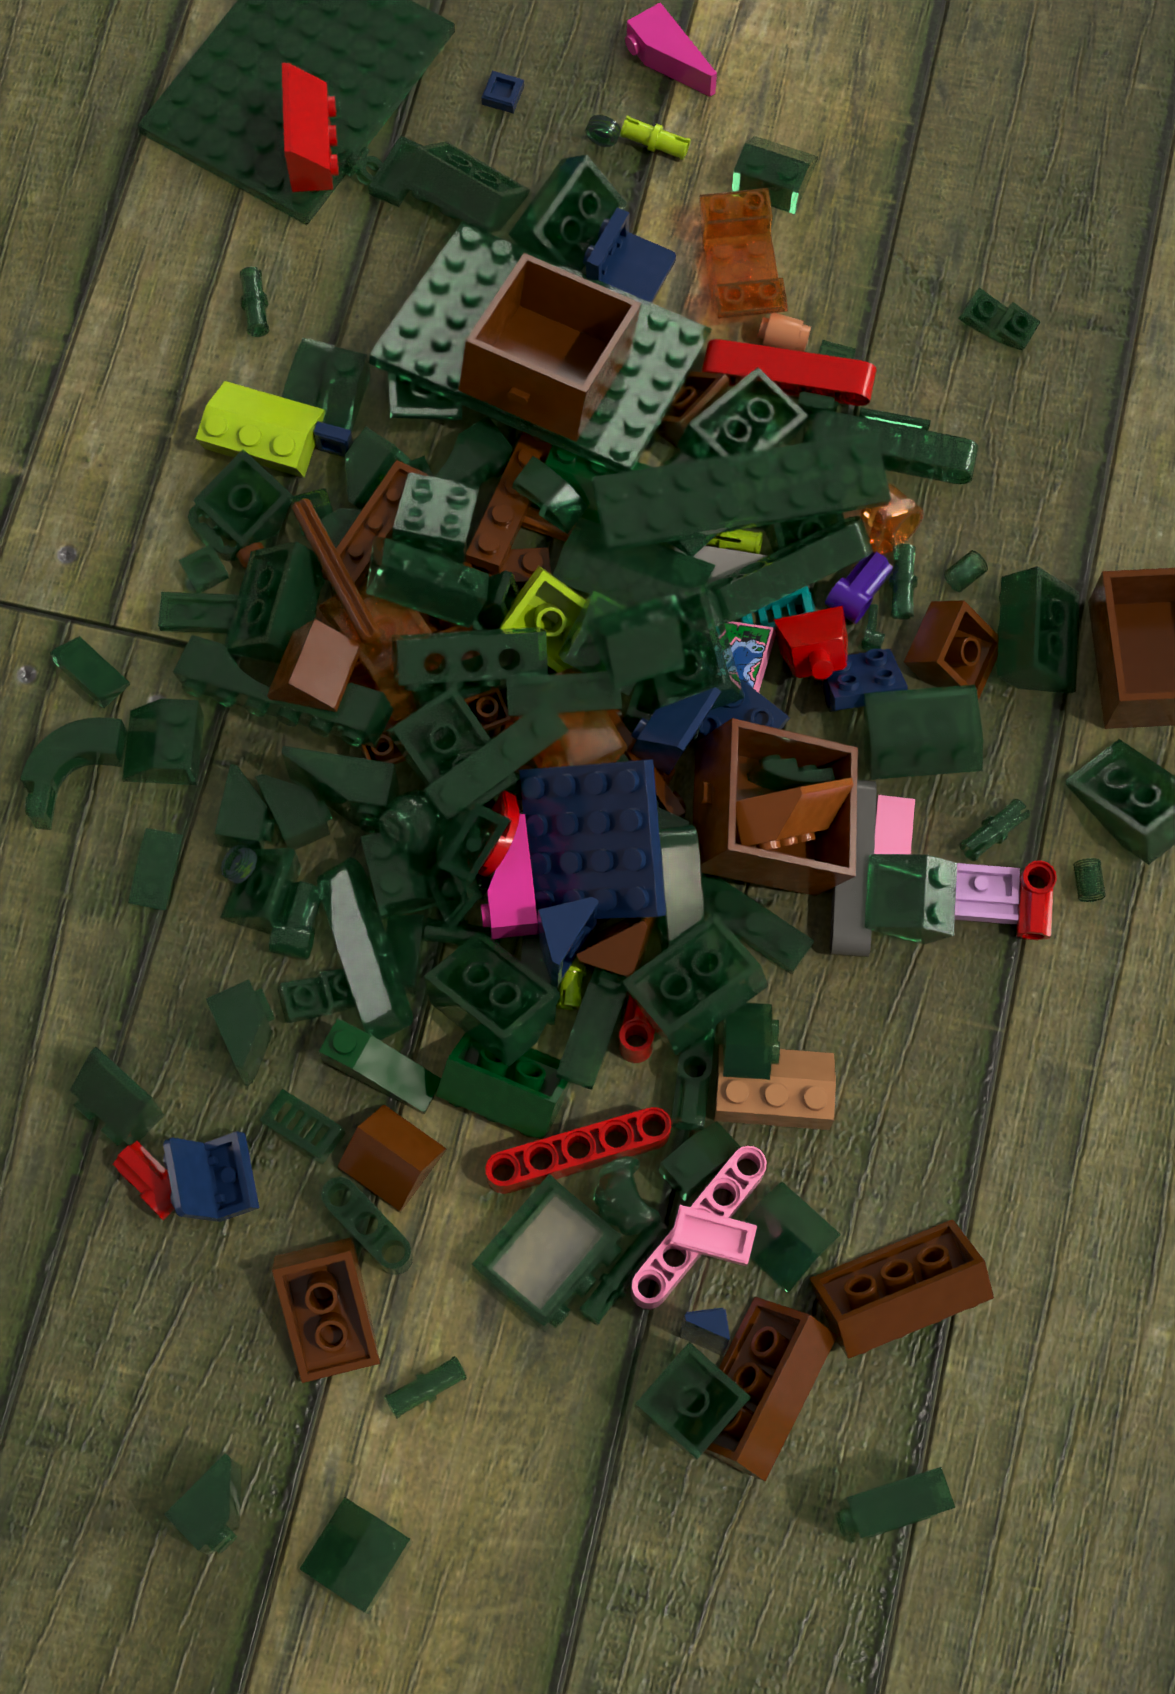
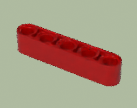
(793, 371)
(592, 1136)

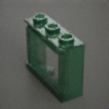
(548, 1254)

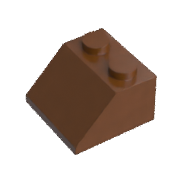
(953, 647)

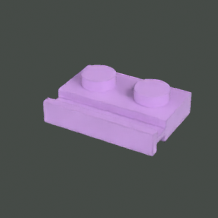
(987, 893)

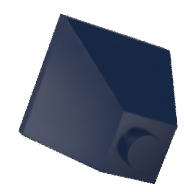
(672, 729)

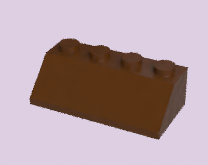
(902, 1288)
(776, 1364)

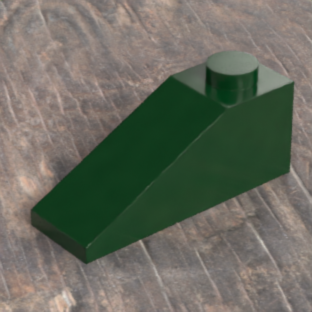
(378, 1066)

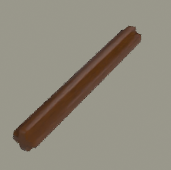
(336, 571)

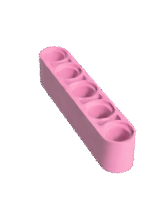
(727, 1178)

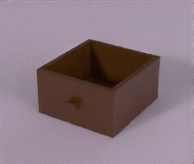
(549, 346)
(1135, 646)
(722, 779)

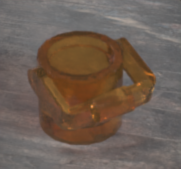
(893, 521)

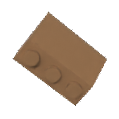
(795, 1096)

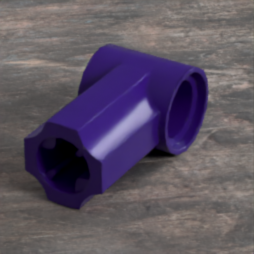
(860, 586)

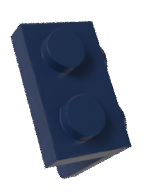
(628, 259)
(211, 1177)

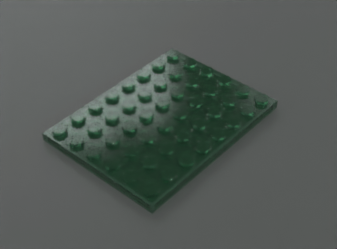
(229, 95)
(432, 326)

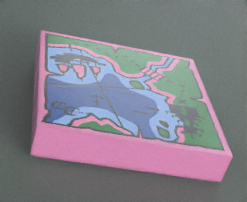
(751, 650)

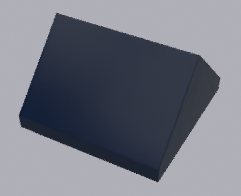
(563, 933)

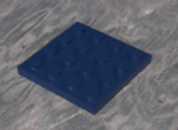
(595, 837)

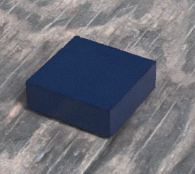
(502, 92)
(332, 439)

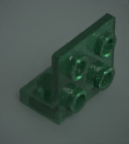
(435, 516)

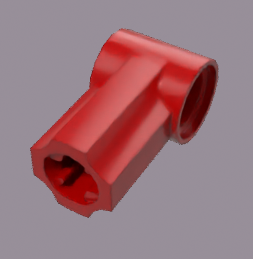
(1036, 903)
(635, 1024)
(147, 1177)

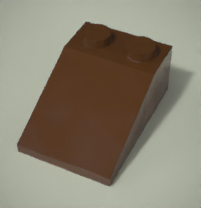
(326, 1309)

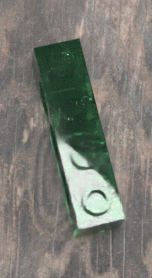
(412, 649)

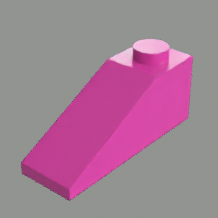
(667, 49)
(511, 892)

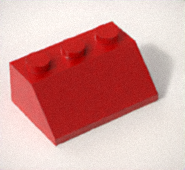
(308, 130)

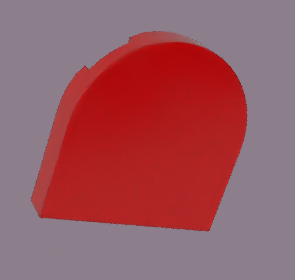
(508, 807)

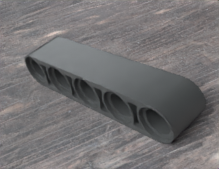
(848, 904)

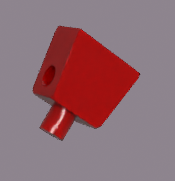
(814, 642)

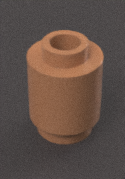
(784, 332)

